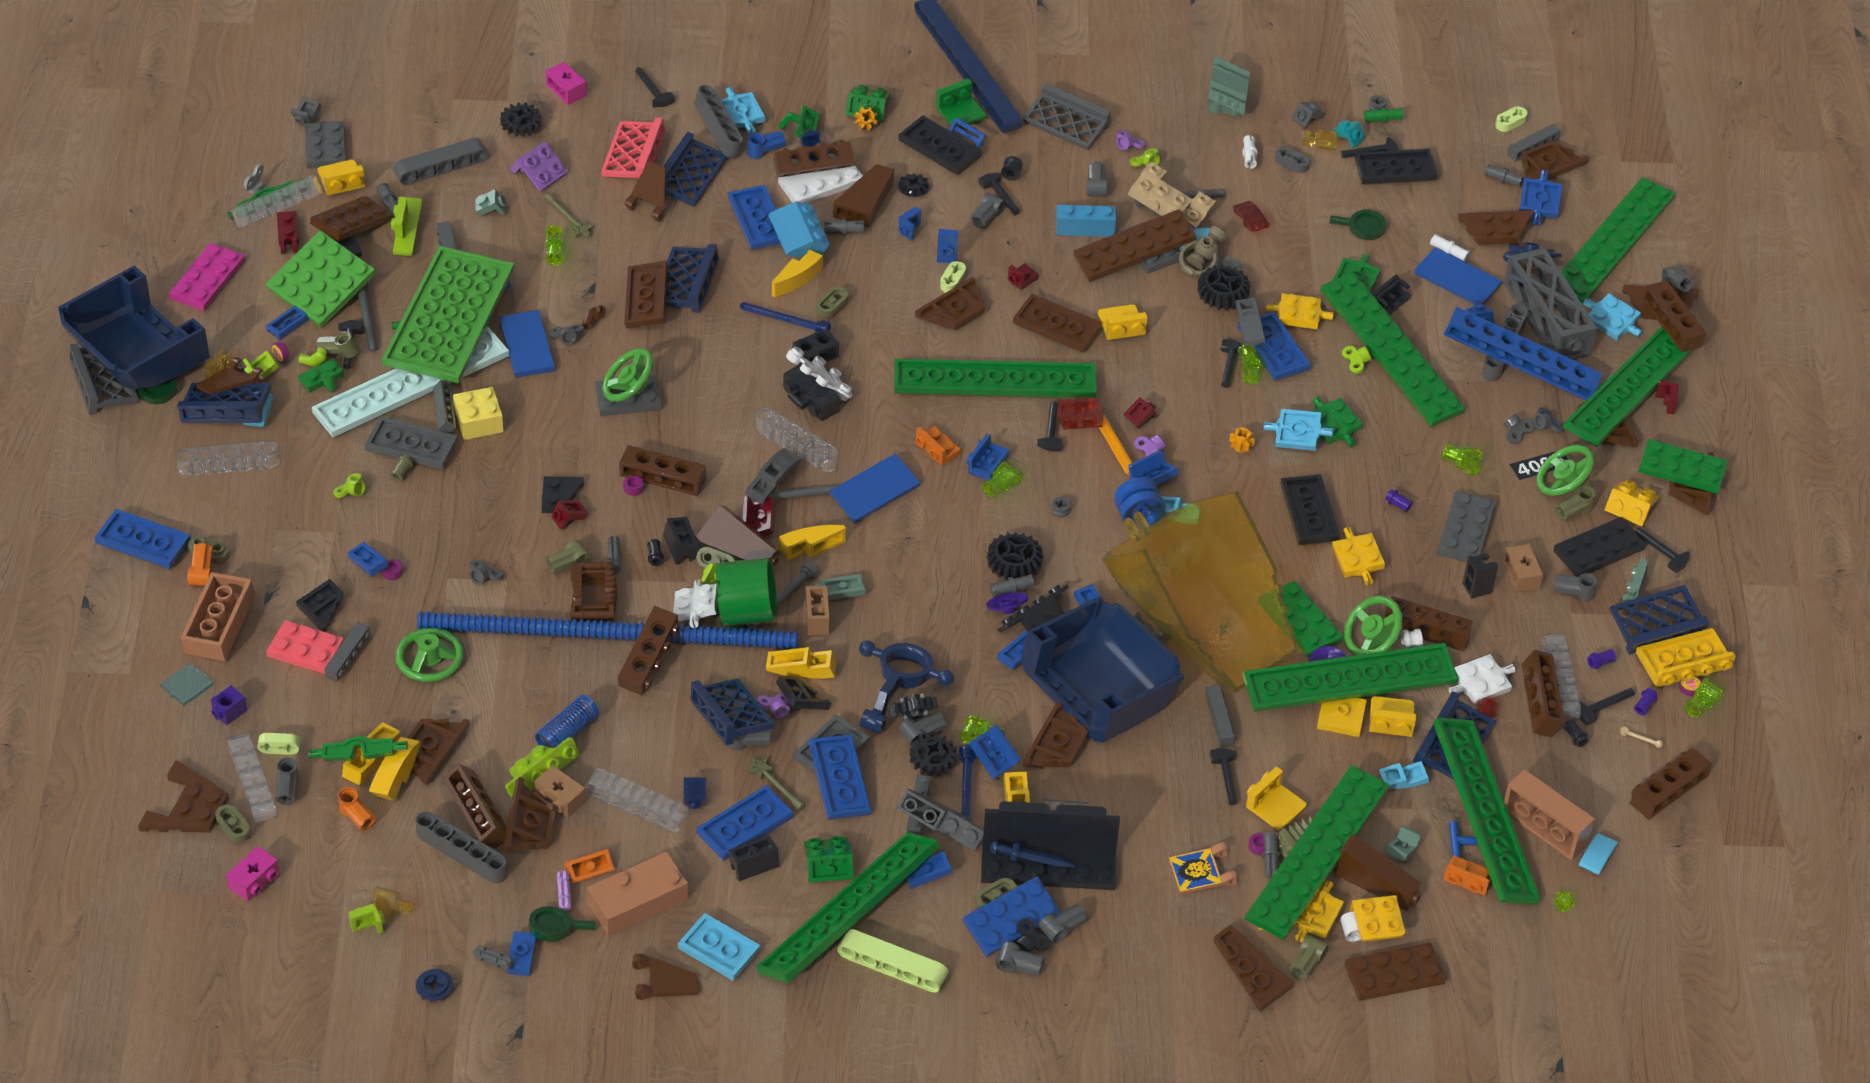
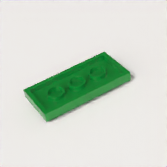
(1683, 466)
(1309, 623)

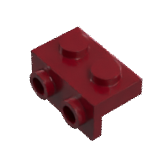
(759, 515)

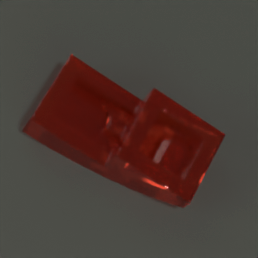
(1252, 216)

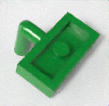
(805, 120)
(321, 375)

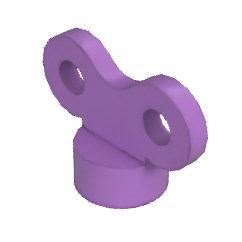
(1125, 140)
(1150, 446)
(777, 705)

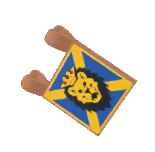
(1199, 870)

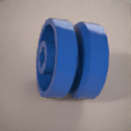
(1139, 495)

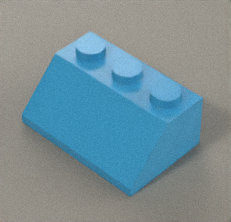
(1085, 220)
(799, 229)

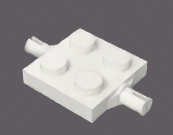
(696, 602)
(1482, 679)

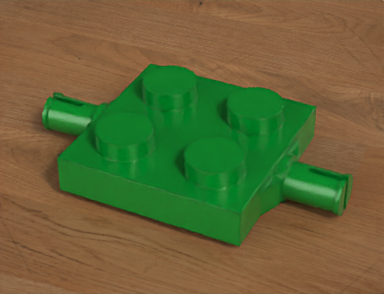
(1364, 271)
(1340, 418)

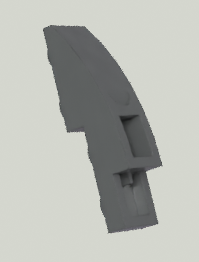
(1250, 321)
(772, 474)
(941, 818)

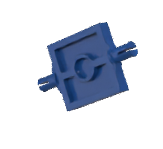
(1541, 197)

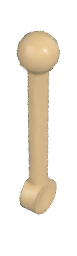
(1624, 731)

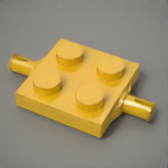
(1299, 311)
(1358, 555)
(1320, 914)

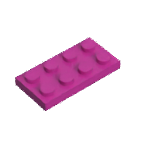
(206, 277)

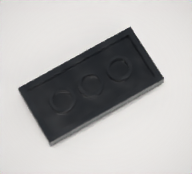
(939, 144)
(1395, 166)
(1309, 509)
(1599, 547)

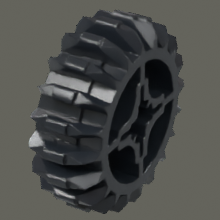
(1223, 286)
(1015, 550)

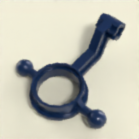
(876, 719)

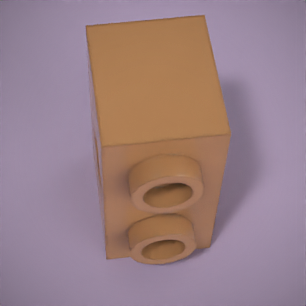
(1523, 567)
(817, 610)
(561, 791)

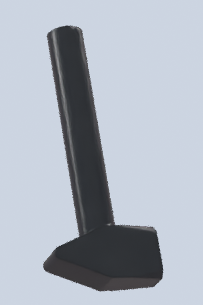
(661, 99)
(1389, 146)
(992, 180)
(352, 327)
(1230, 347)
(1051, 443)
(1677, 561)
(1588, 712)
(1223, 757)

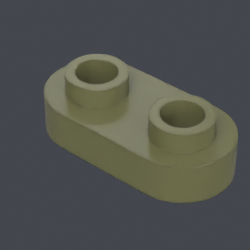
(832, 302)
(218, 556)
(717, 556)
(234, 825)
(993, 891)

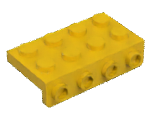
(1685, 657)

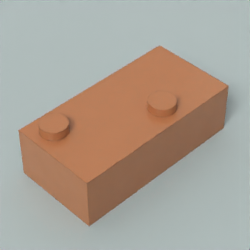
(218, 616)
(1548, 814)
(637, 893)

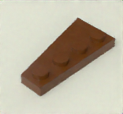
(1255, 972)

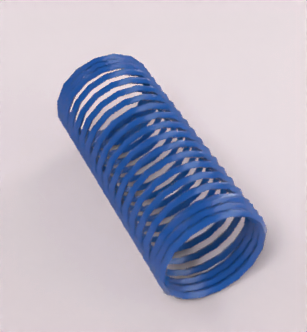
(581, 710)

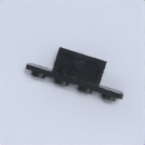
(1042, 611)

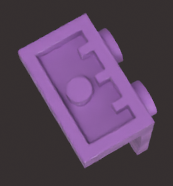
(540, 166)

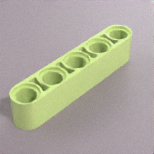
(893, 960)

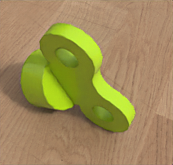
(1149, 155)
(1357, 357)
(353, 486)

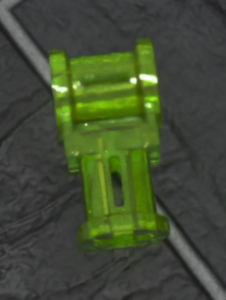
(553, 244)
(1250, 364)
(1464, 458)
(1003, 478)
(1704, 697)
(978, 728)

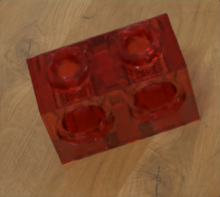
(1080, 413)

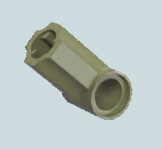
(339, 344)
(1578, 503)
(573, 552)
(1309, 954)

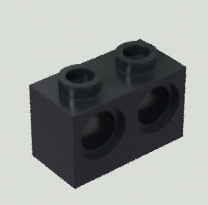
(820, 344)

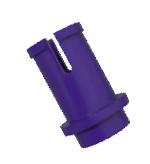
(1398, 500)
(1596, 660)
(1648, 697)

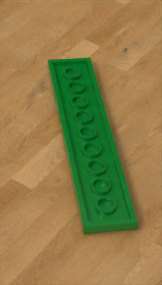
(1615, 237)
(1392, 349)
(994, 378)
(1626, 388)
(1349, 677)
(1486, 811)
(1316, 852)
(847, 907)

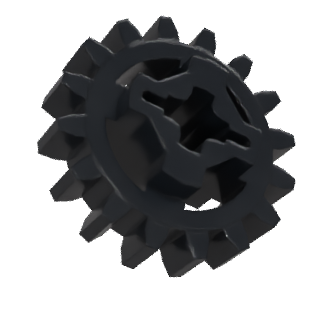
(520, 119)
(913, 706)
(933, 754)

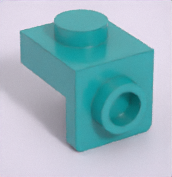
(1350, 130)

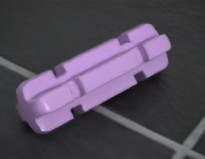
(564, 890)

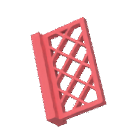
(648, 150)

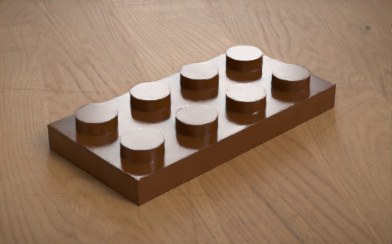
(351, 218)
(646, 294)
(1057, 322)
(1395, 971)

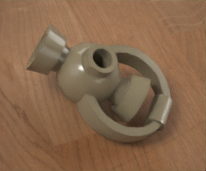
(1205, 249)

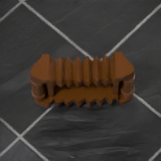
(593, 591)

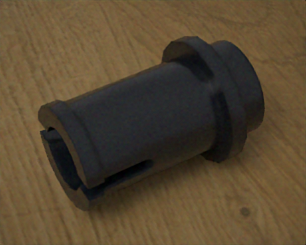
(655, 555)
(1579, 737)

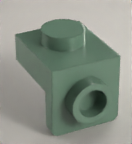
(489, 202)
(1404, 844)

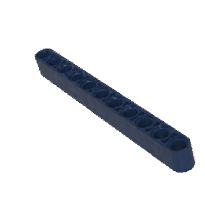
(968, 65)

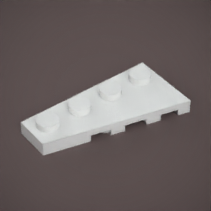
(820, 184)

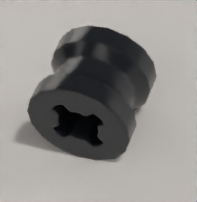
(1011, 168)

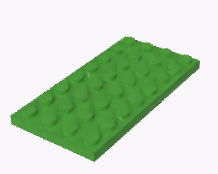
(448, 314)

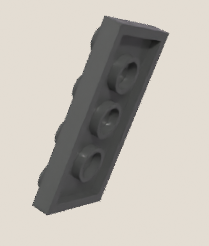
(422, 444)
(1466, 526)

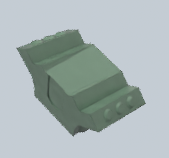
(1227, 88)

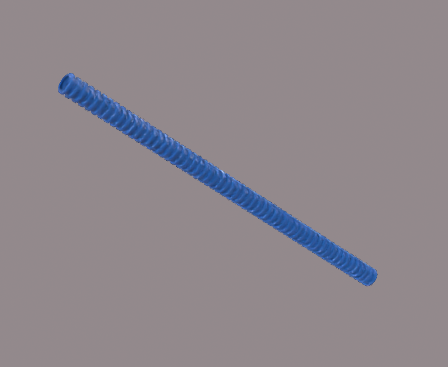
(603, 630)

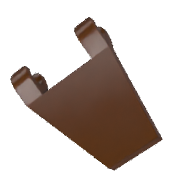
(650, 189)
(230, 378)
(665, 979)

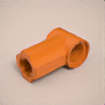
(201, 565)
(355, 809)

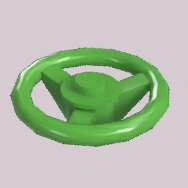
(631, 378)
(1568, 474)
(1378, 631)
(430, 653)

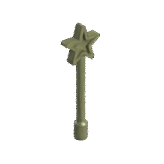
(579, 228)
(761, 768)

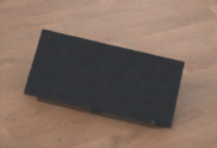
(1070, 832)

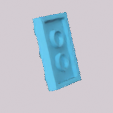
(719, 946)

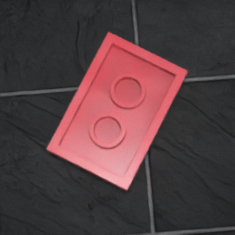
(304, 646)

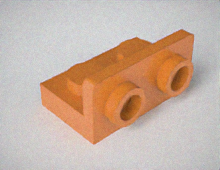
(937, 445)
(1468, 875)

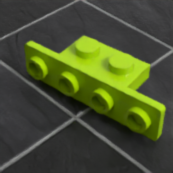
(406, 225)
(541, 760)

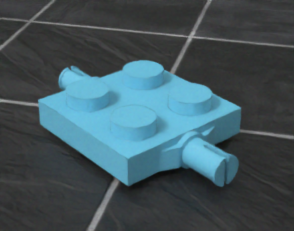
(743, 110)
(1613, 316)
(1298, 429)

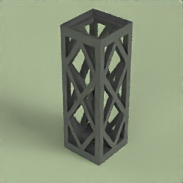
(1563, 328)

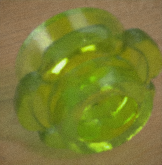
(1560, 903)

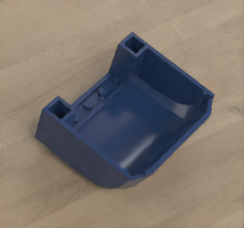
(130, 335)
(1102, 667)

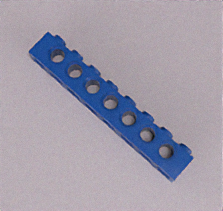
(1522, 353)

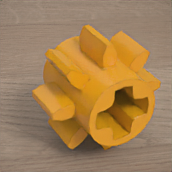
(860, 118)
(1242, 440)

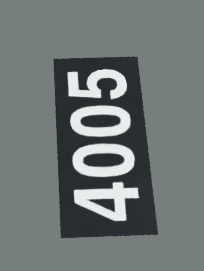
(1531, 466)

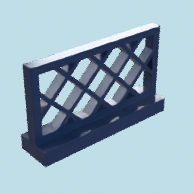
(677, 159)
(701, 278)
(230, 410)
(1667, 631)
(716, 714)
(1431, 740)

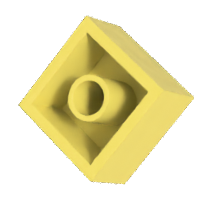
(478, 413)

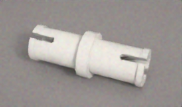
(1249, 152)
(1449, 247)

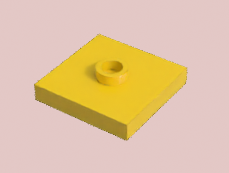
(1342, 716)

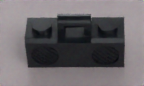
(806, 393)

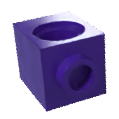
(228, 705)

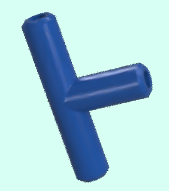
(1457, 840)

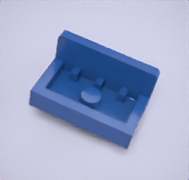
(986, 458)
(1153, 467)
(995, 752)

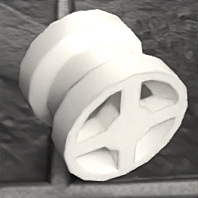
(1411, 638)

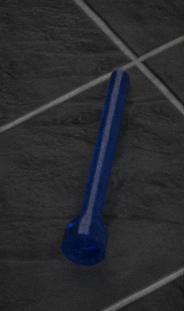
(817, 326)
(967, 757)

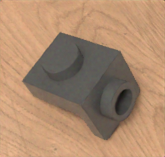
(306, 111)
(1307, 111)

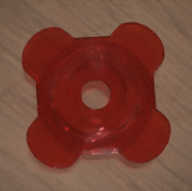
(1488, 707)

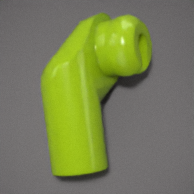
(315, 359)

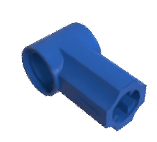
(759, 144)

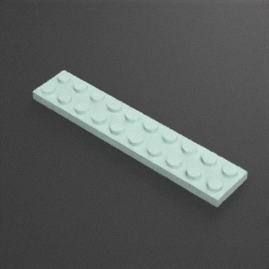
(395, 389)

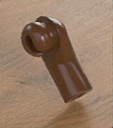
(592, 315)

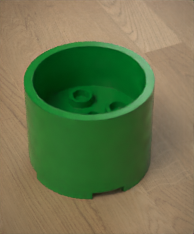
(746, 591)

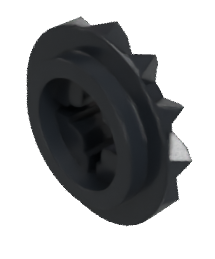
(916, 189)

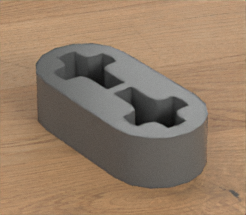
(1292, 159)

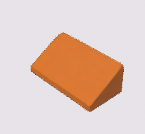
(589, 866)

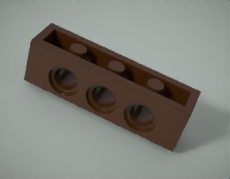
(840, 148)
(1674, 316)
(663, 470)
(657, 621)
(1434, 624)
(1543, 693)
(1670, 783)
(476, 805)

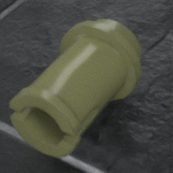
(404, 463)

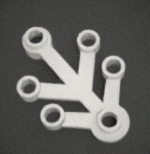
(817, 369)

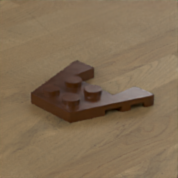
(193, 809)

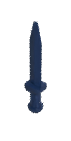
(1016, 851)

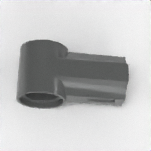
(1096, 182)
(989, 207)
(1678, 278)
(1582, 586)
(931, 724)
(757, 738)
(286, 781)
(1057, 926)
(1013, 958)

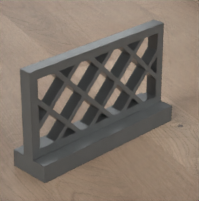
(1074, 106)
(86, 381)

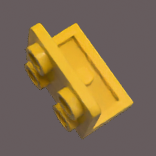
(341, 177)
(1122, 321)
(1631, 502)
(1392, 716)
(1274, 801)
(1378, 918)

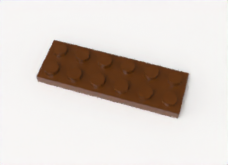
(1134, 245)

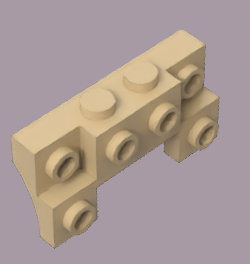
(1163, 198)

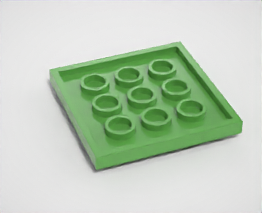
(320, 278)

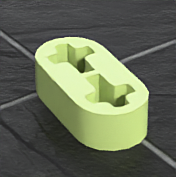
(1513, 121)
(949, 275)
(278, 743)

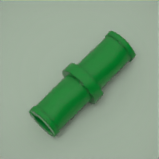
(1383, 115)

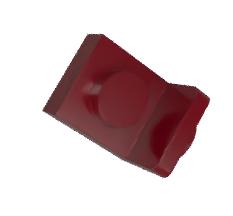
(1021, 276)
(1669, 393)
(1140, 412)
(568, 510)

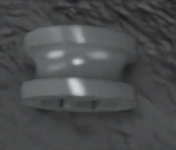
(1377, 99)
(1060, 501)

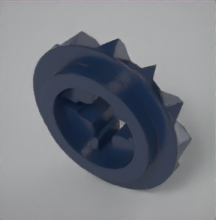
(426, 981)

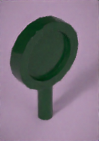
(1363, 224)
(160, 393)
(555, 924)

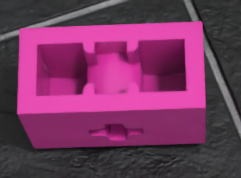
(566, 83)
(252, 874)

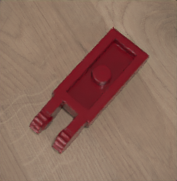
(287, 230)

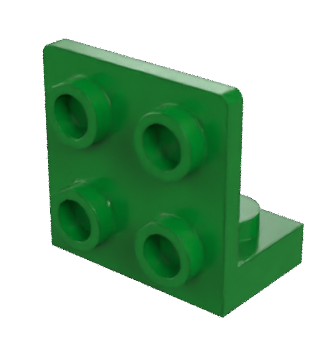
(866, 98)
(958, 102)
(828, 859)

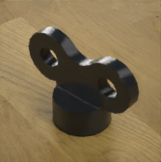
(1030, 938)

